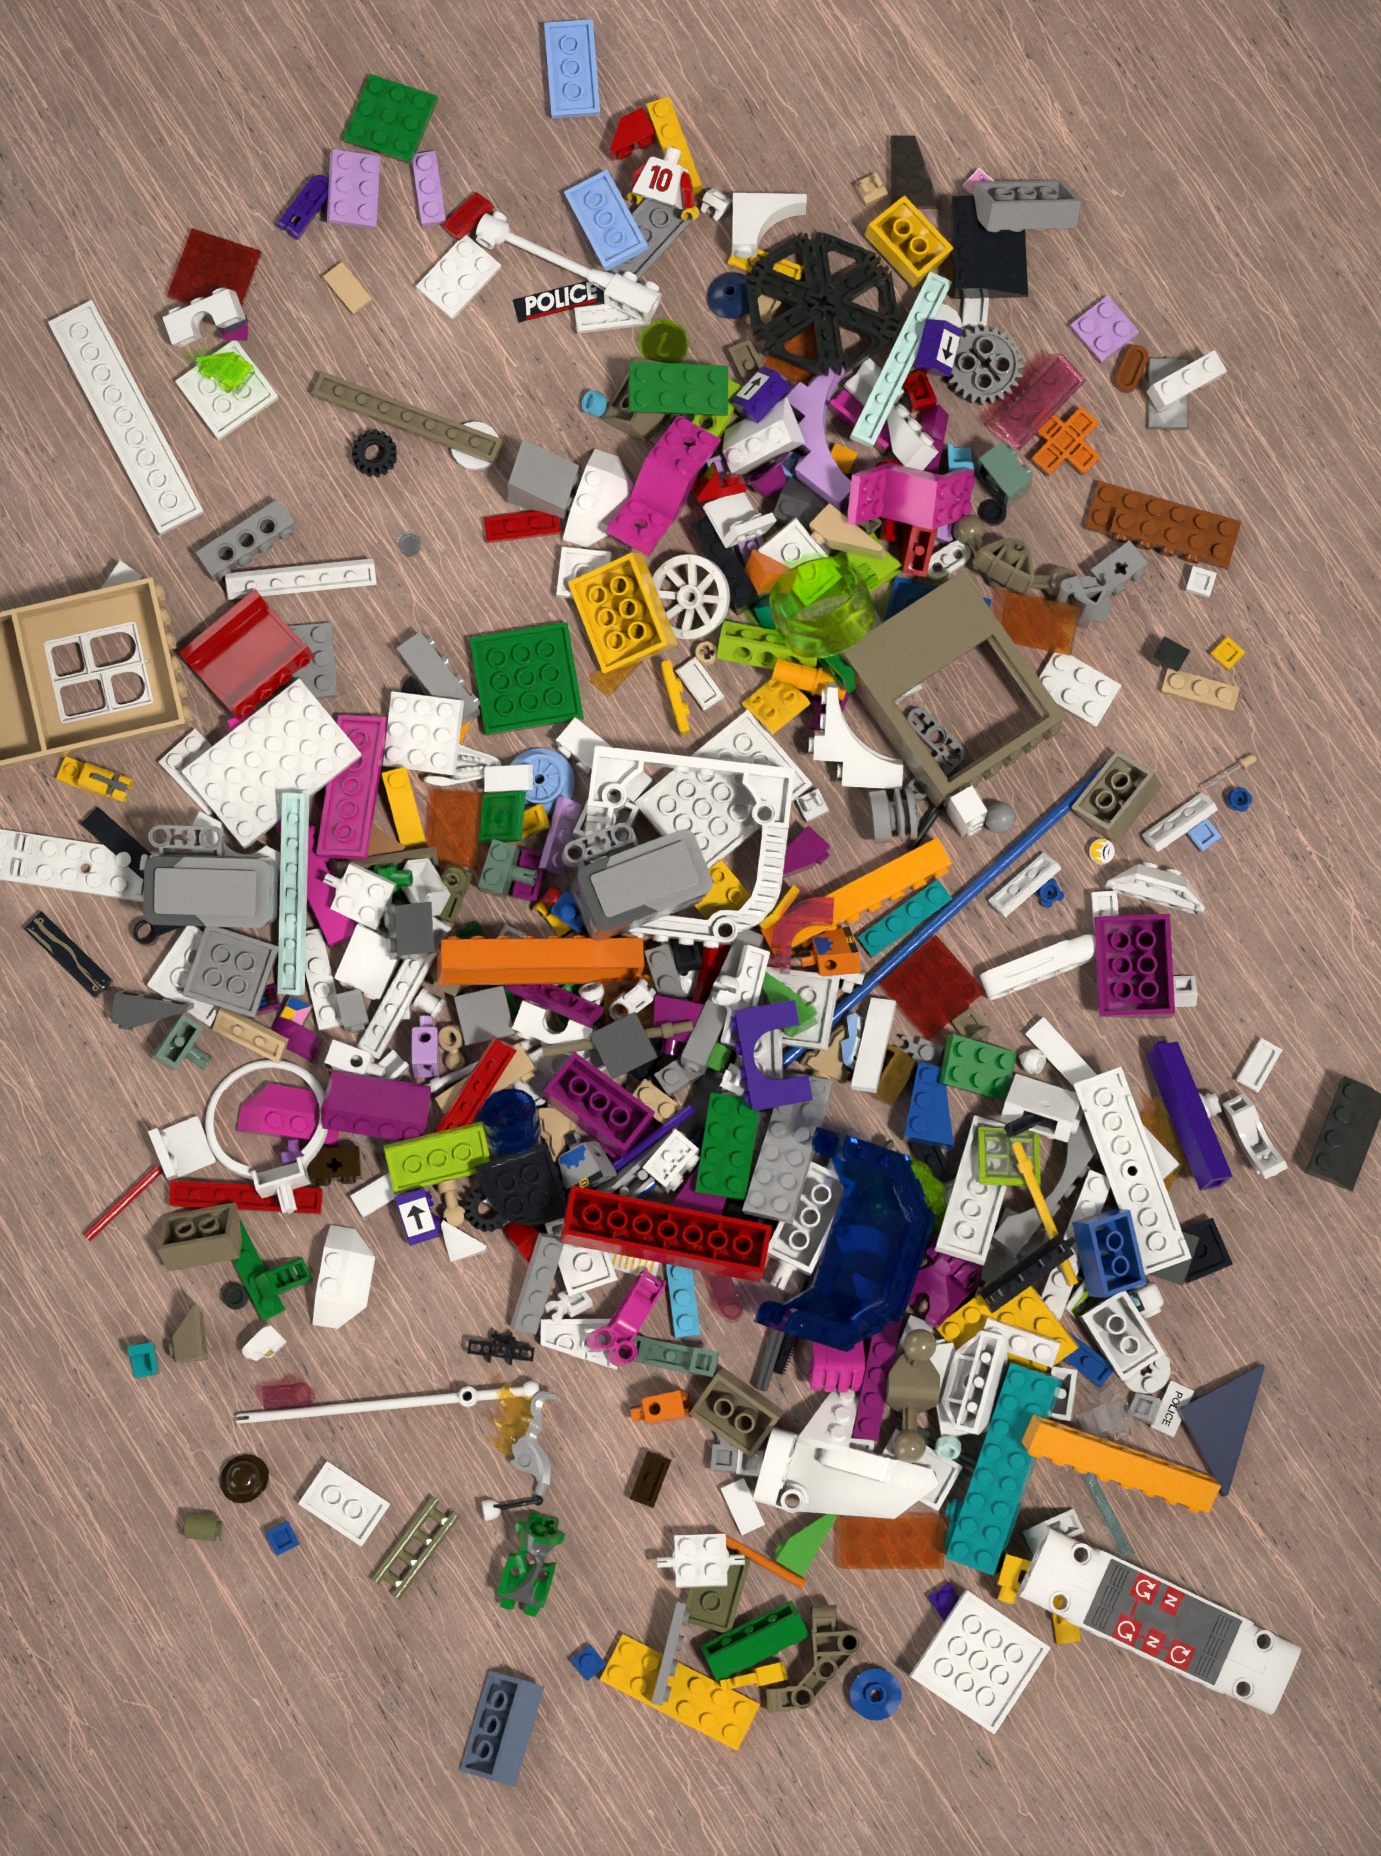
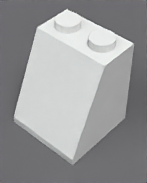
(367, 963)

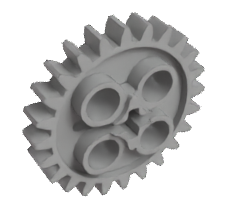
(1001, 350)

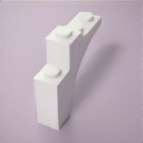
(838, 743)

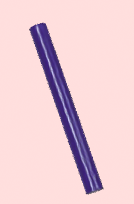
(654, 1137)

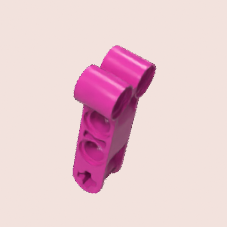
(628, 1319)

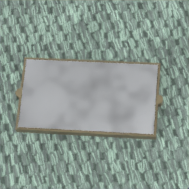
(1176, 416)

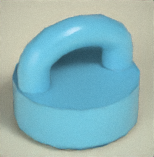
(594, 403)

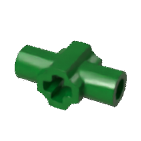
(403, 878)

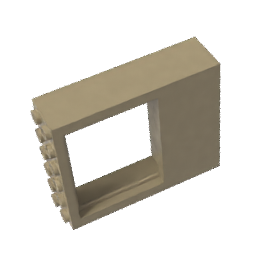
(919, 645)

